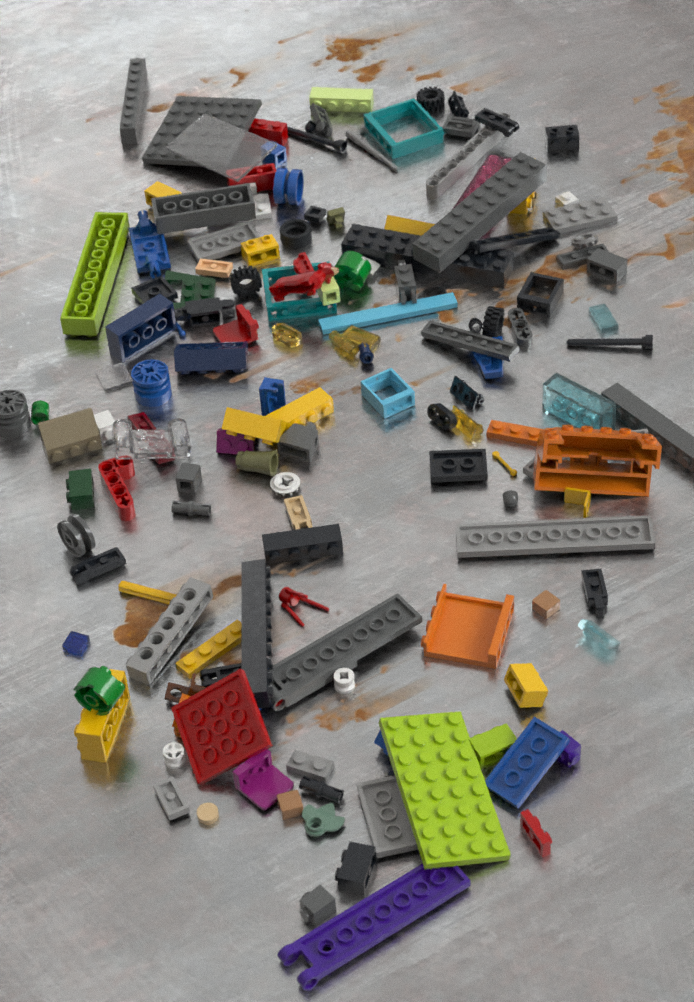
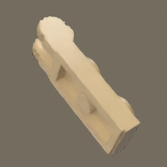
(298, 512)

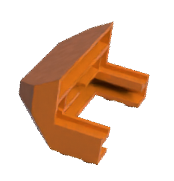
(589, 456)

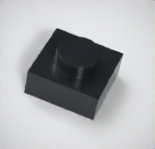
(315, 214)

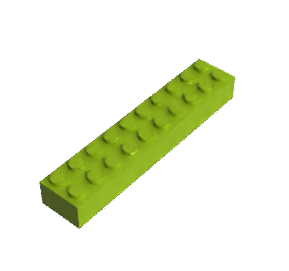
(95, 274)

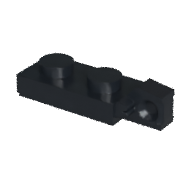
(595, 590)

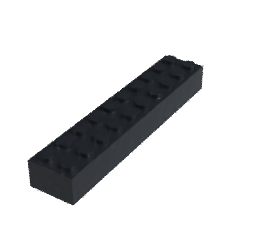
(389, 246)

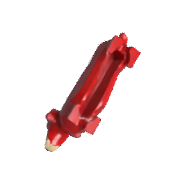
(303, 282)

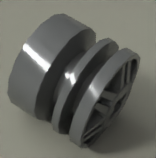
(14, 414)

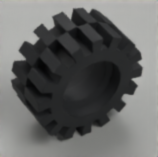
(431, 98)
(242, 274)
(493, 322)

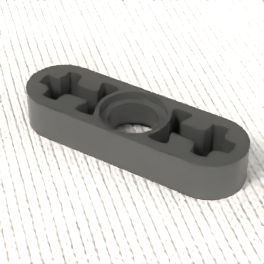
(519, 332)

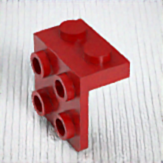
(238, 330)

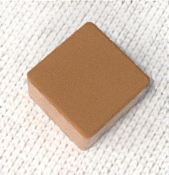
(546, 604)
(290, 804)

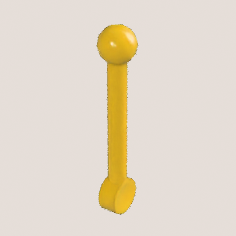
(496, 455)

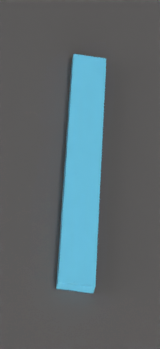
(388, 313)

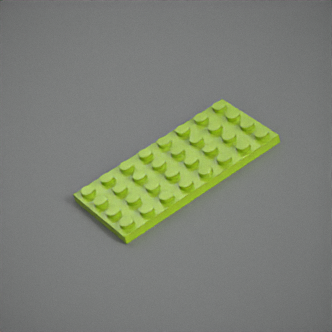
(443, 790)

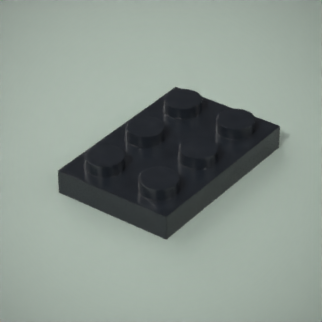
(458, 465)

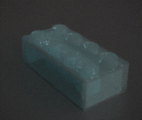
(577, 404)

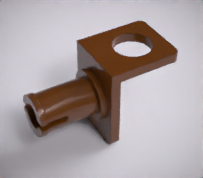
(190, 691)

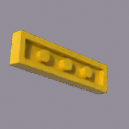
(211, 650)

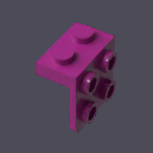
(232, 444)
(261, 780)

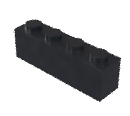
(302, 544)

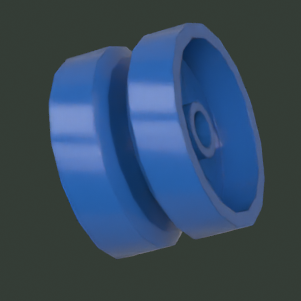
(288, 186)

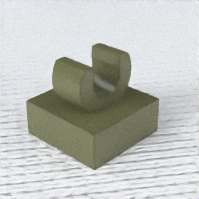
(336, 217)

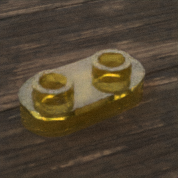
(287, 334)

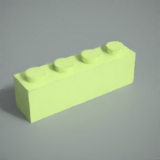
(342, 99)

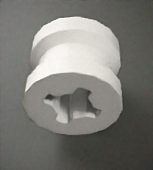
(344, 680)
(174, 755)

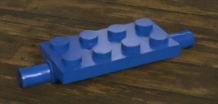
(148, 246)

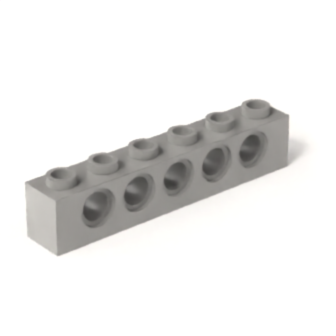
(169, 631)

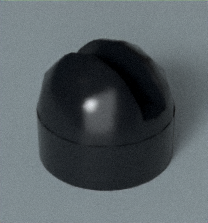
(310, 127)

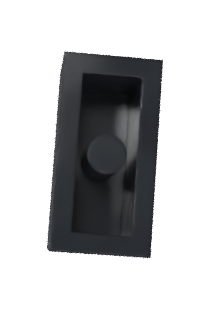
(356, 868)

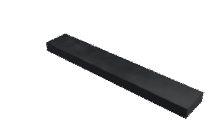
(514, 239)

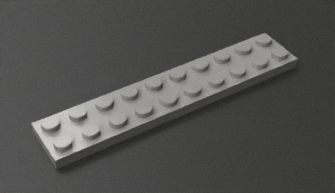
(555, 536)

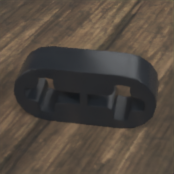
(438, 408)

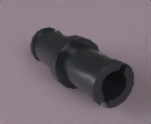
(475, 321)
(321, 789)

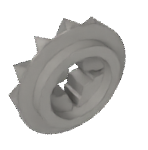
(584, 240)

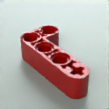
(112, 475)

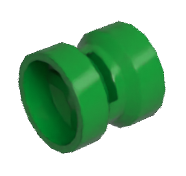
(39, 411)

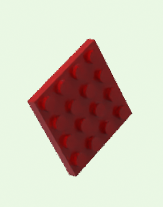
(221, 727)

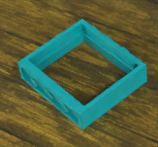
(375, 119)
(293, 308)

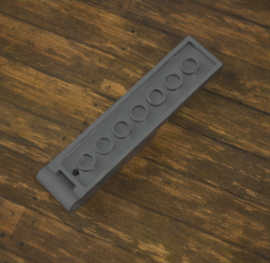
(341, 648)

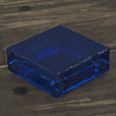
(75, 642)

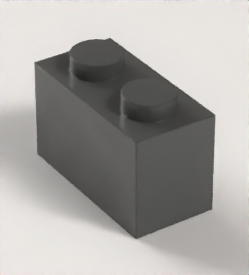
(607, 265)

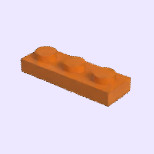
(513, 433)

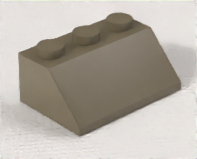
(69, 435)

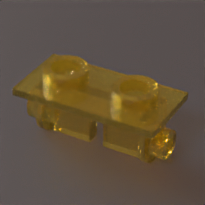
(466, 424)

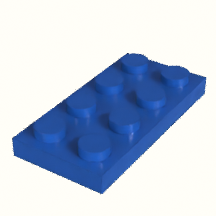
(526, 762)

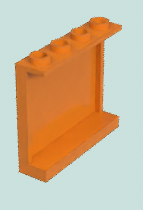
(467, 629)

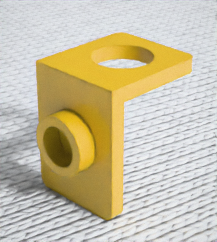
(578, 497)

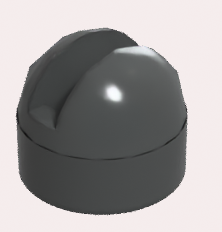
(510, 498)

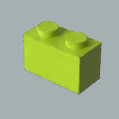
(492, 745)

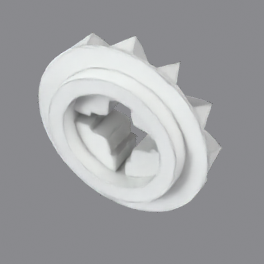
(288, 479)

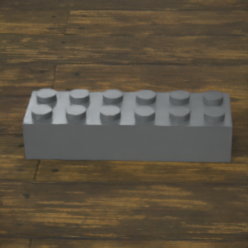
(203, 208)

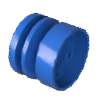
(151, 383)

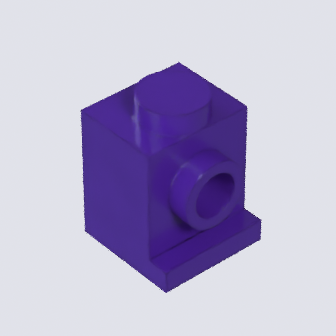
(571, 753)

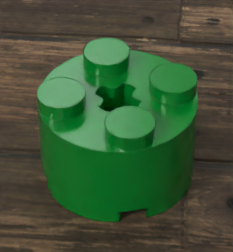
(352, 270)
(98, 690)

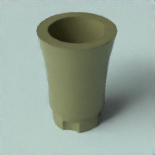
(258, 461)

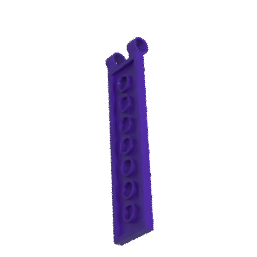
(372, 920)

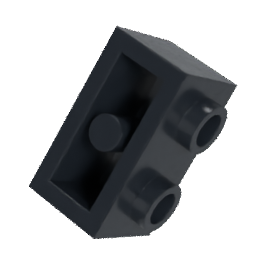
(562, 137)

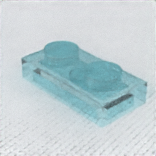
(594, 631)

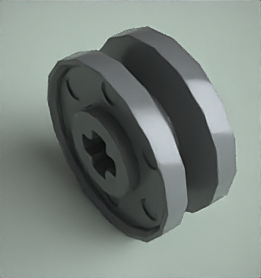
(76, 535)

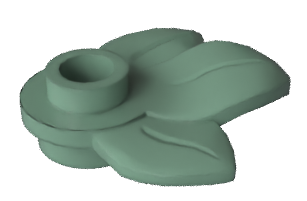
(322, 818)

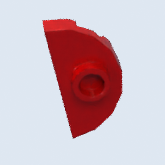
(302, 264)

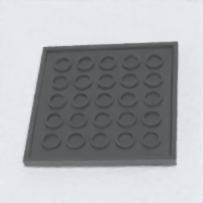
(186, 111)

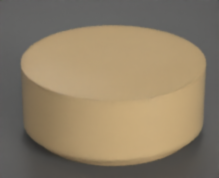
(207, 813)

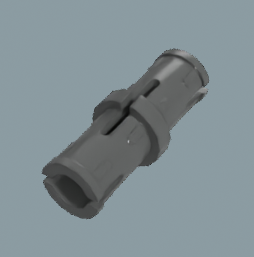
(191, 508)

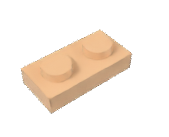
(214, 268)

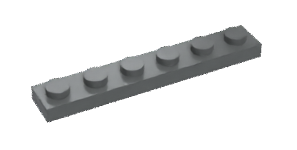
(470, 341)

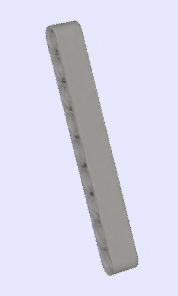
(462, 161)

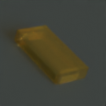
(360, 336)

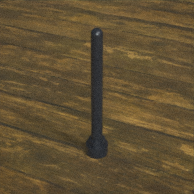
(339, 145)
(644, 342)

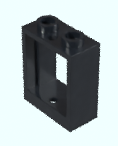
(543, 306)

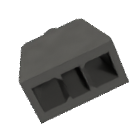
(299, 442)

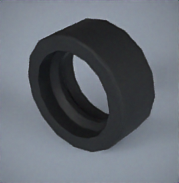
(295, 241)

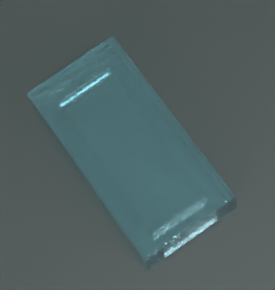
(603, 318)

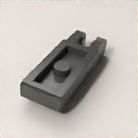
(321, 119)

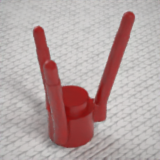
(291, 598)

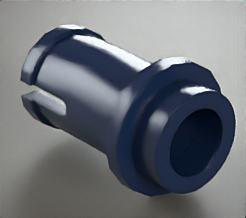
(366, 355)

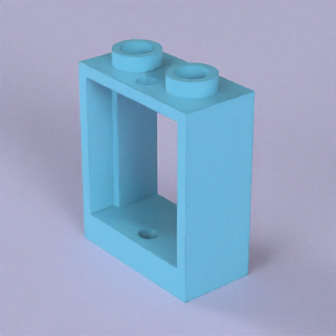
(392, 405)

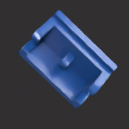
(271, 395)

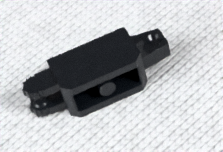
(205, 311)

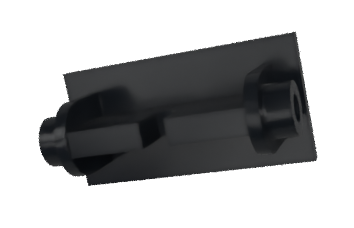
(457, 106)
(465, 393)

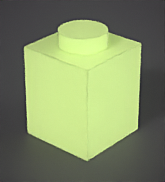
(329, 293)

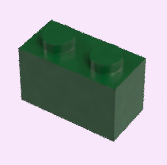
(80, 489)

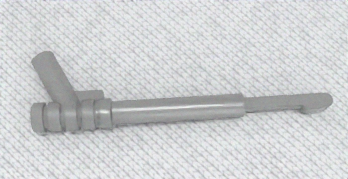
(359, 140)

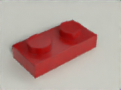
(532, 828)

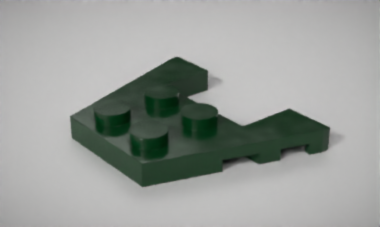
(193, 287)

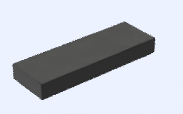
(577, 257)

